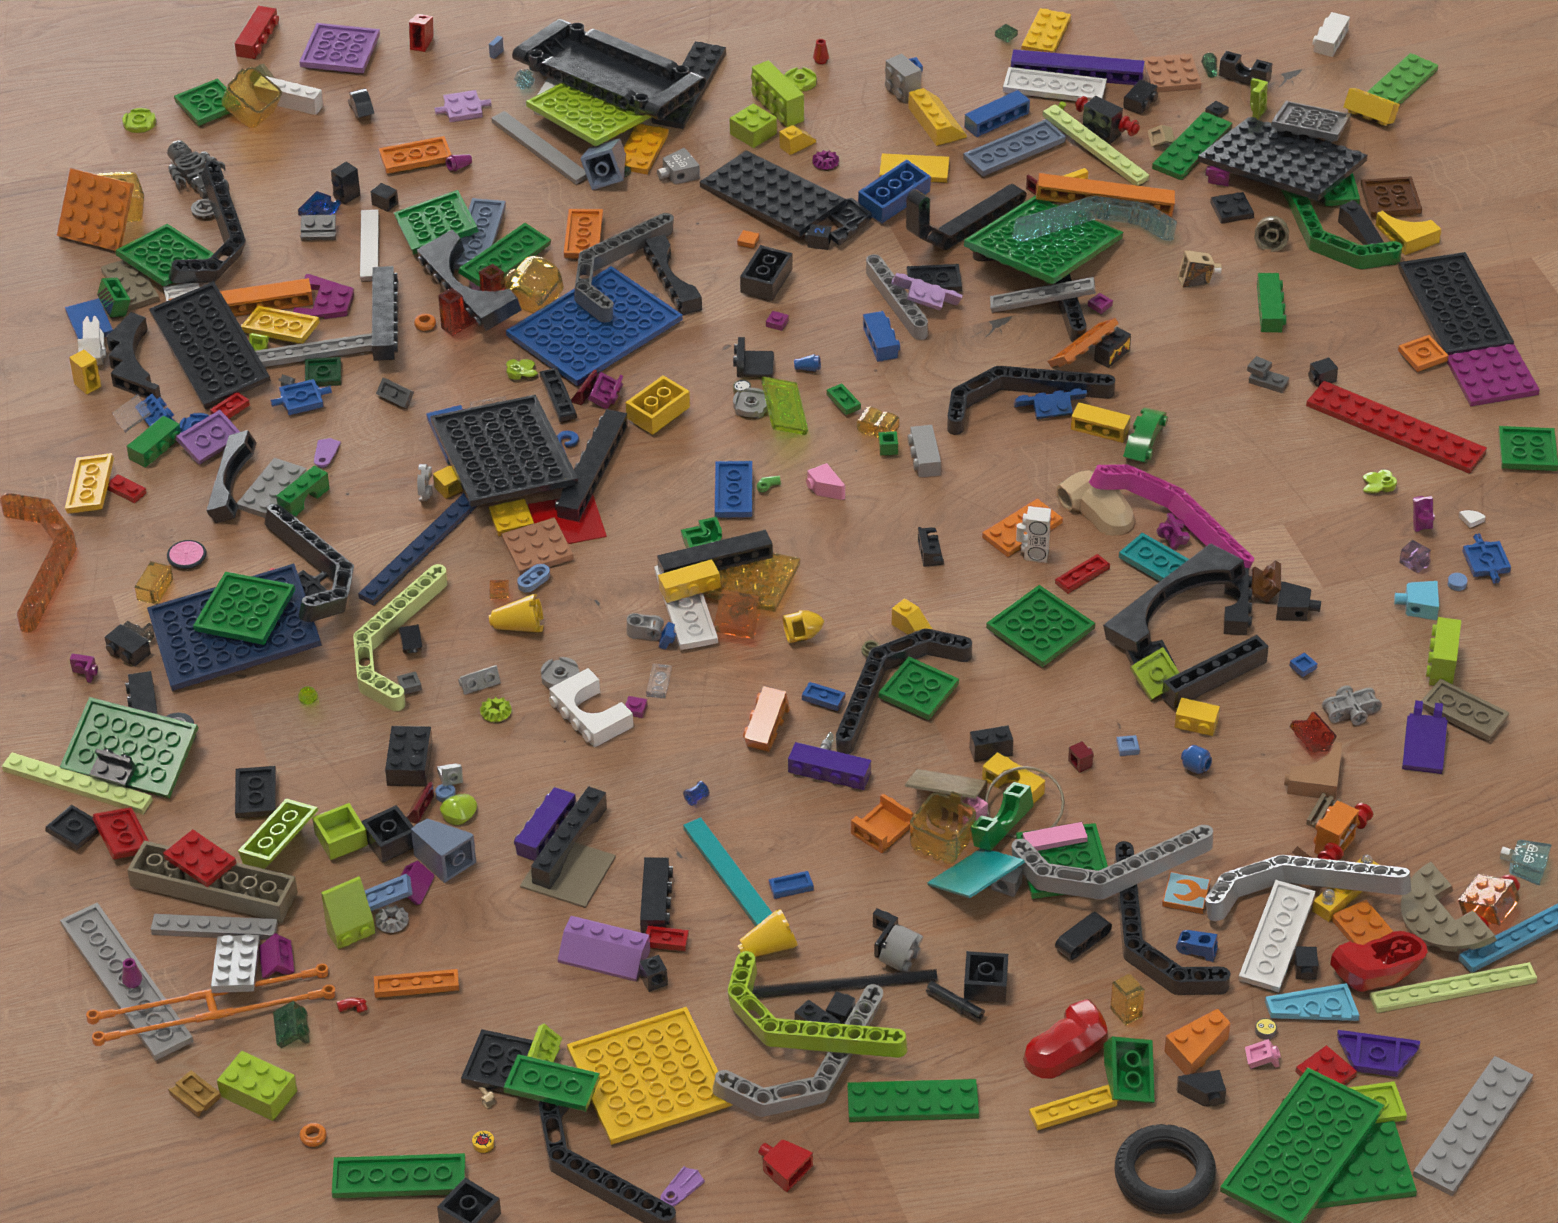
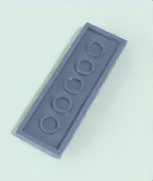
(1014, 147)
(488, 218)

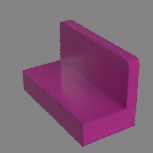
(420, 880)
(276, 956)

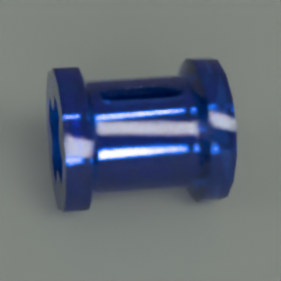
(696, 793)

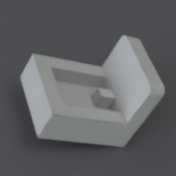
(450, 774)

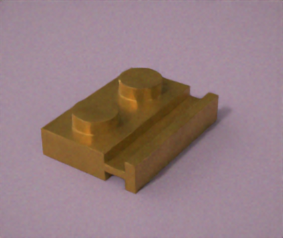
(194, 1093)

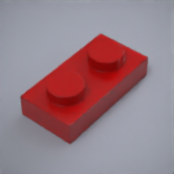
(231, 405)
(126, 488)
(668, 938)

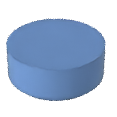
(1457, 581)
(444, 792)

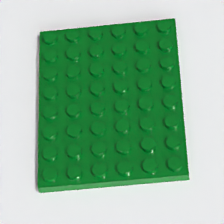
(1045, 256)

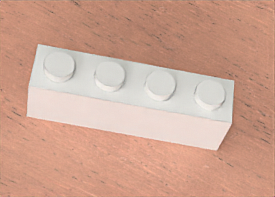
(299, 96)

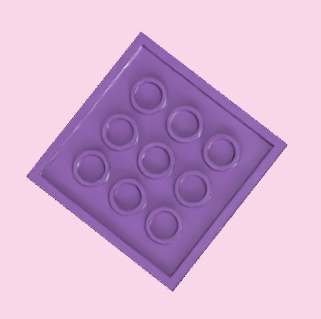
(339, 48)

